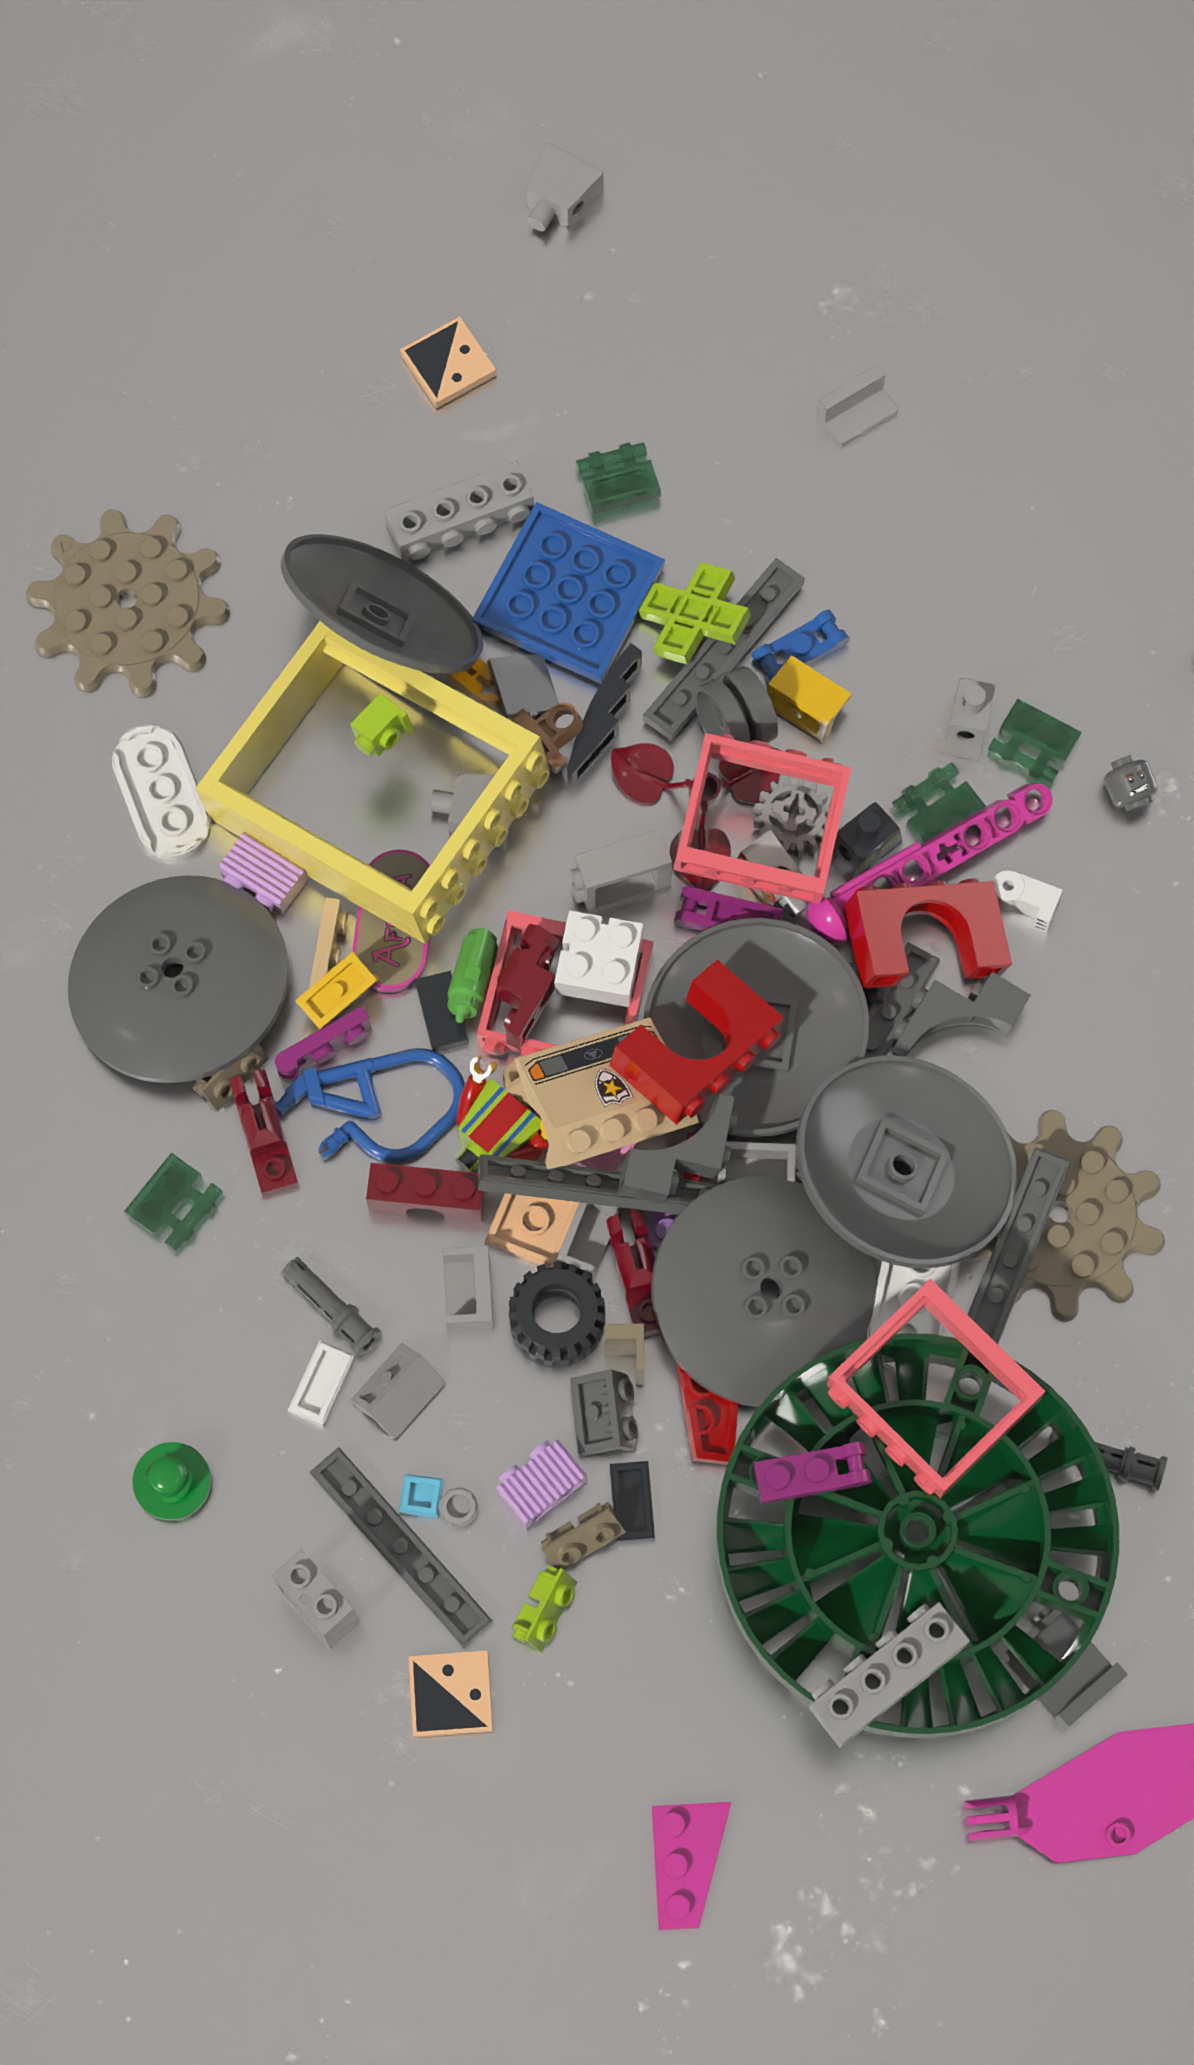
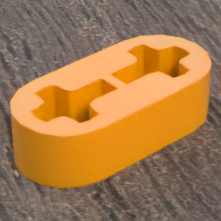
(471, 686)

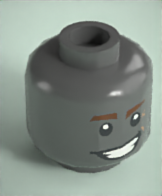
(1130, 783)

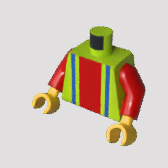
(495, 1122)

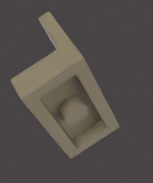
(626, 1341)

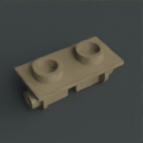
(217, 1086)
(571, 1544)

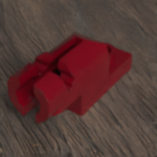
(527, 982)
(264, 1136)
(635, 1269)

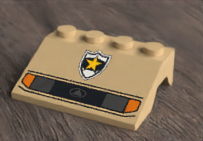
(586, 1102)

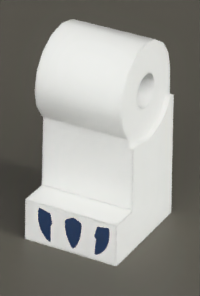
(1027, 897)

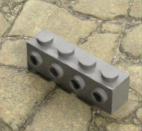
(460, 511)
(888, 1674)

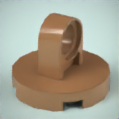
(551, 736)

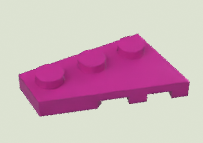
(685, 1858)

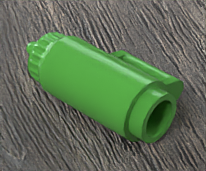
(472, 973)

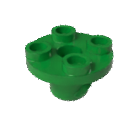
(171, 1481)

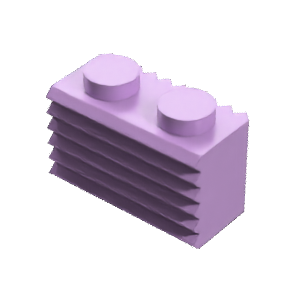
(263, 873)
(541, 1482)

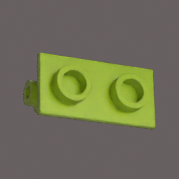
(554, 1592)

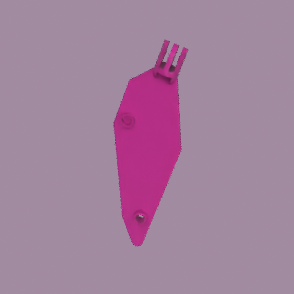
(1104, 1799)

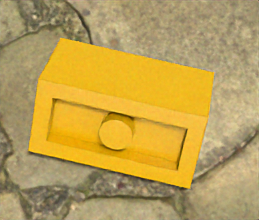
(806, 698)
(336, 990)

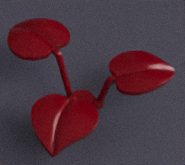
(644, 771)

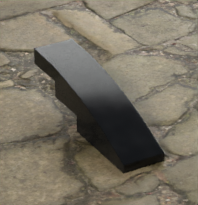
(599, 722)

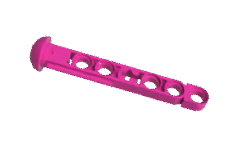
(829, 916)

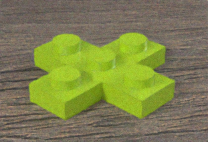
(694, 613)

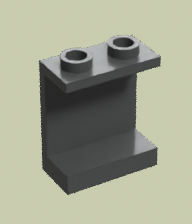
(1083, 1684)

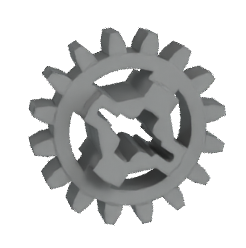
(778, 812)

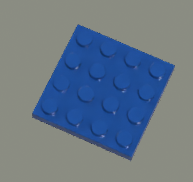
(568, 592)

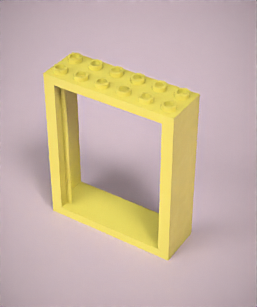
(464, 855)

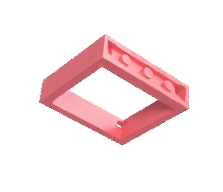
(750, 874)
(514, 927)
(978, 1343)

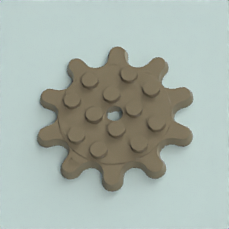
(132, 638)
(1102, 1219)

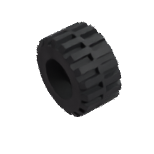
(550, 1283)

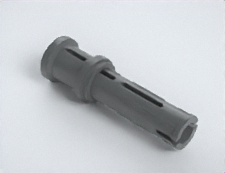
(342, 1317)
(1130, 1464)

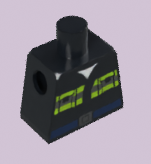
(868, 840)

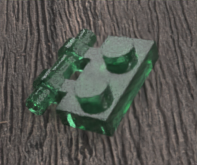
(618, 486)
(1039, 733)
(945, 812)
(164, 1195)

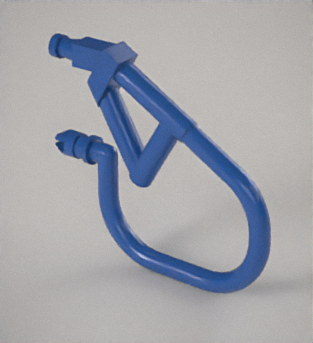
(310, 1084)

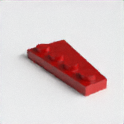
(709, 1422)

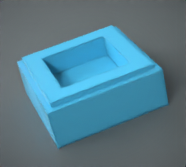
(421, 1496)

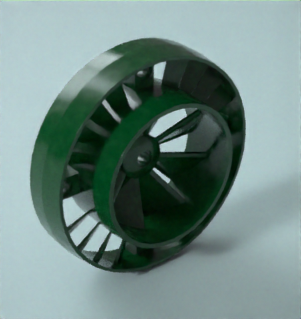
(1006, 1526)

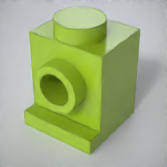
(380, 726)

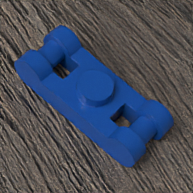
(802, 644)

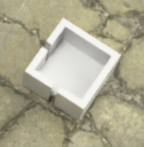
(599, 959)

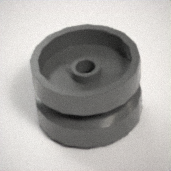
(737, 707)

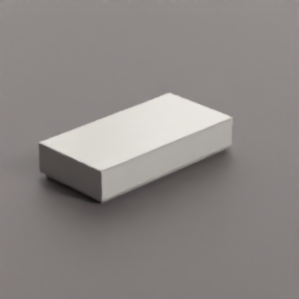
(321, 1383)

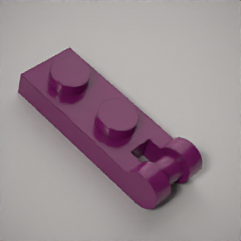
(719, 909)
(322, 1044)
(810, 1473)

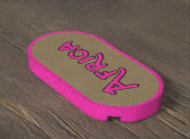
(383, 947)

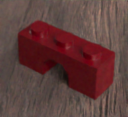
(408, 1187)

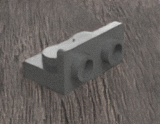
(604, 1412)

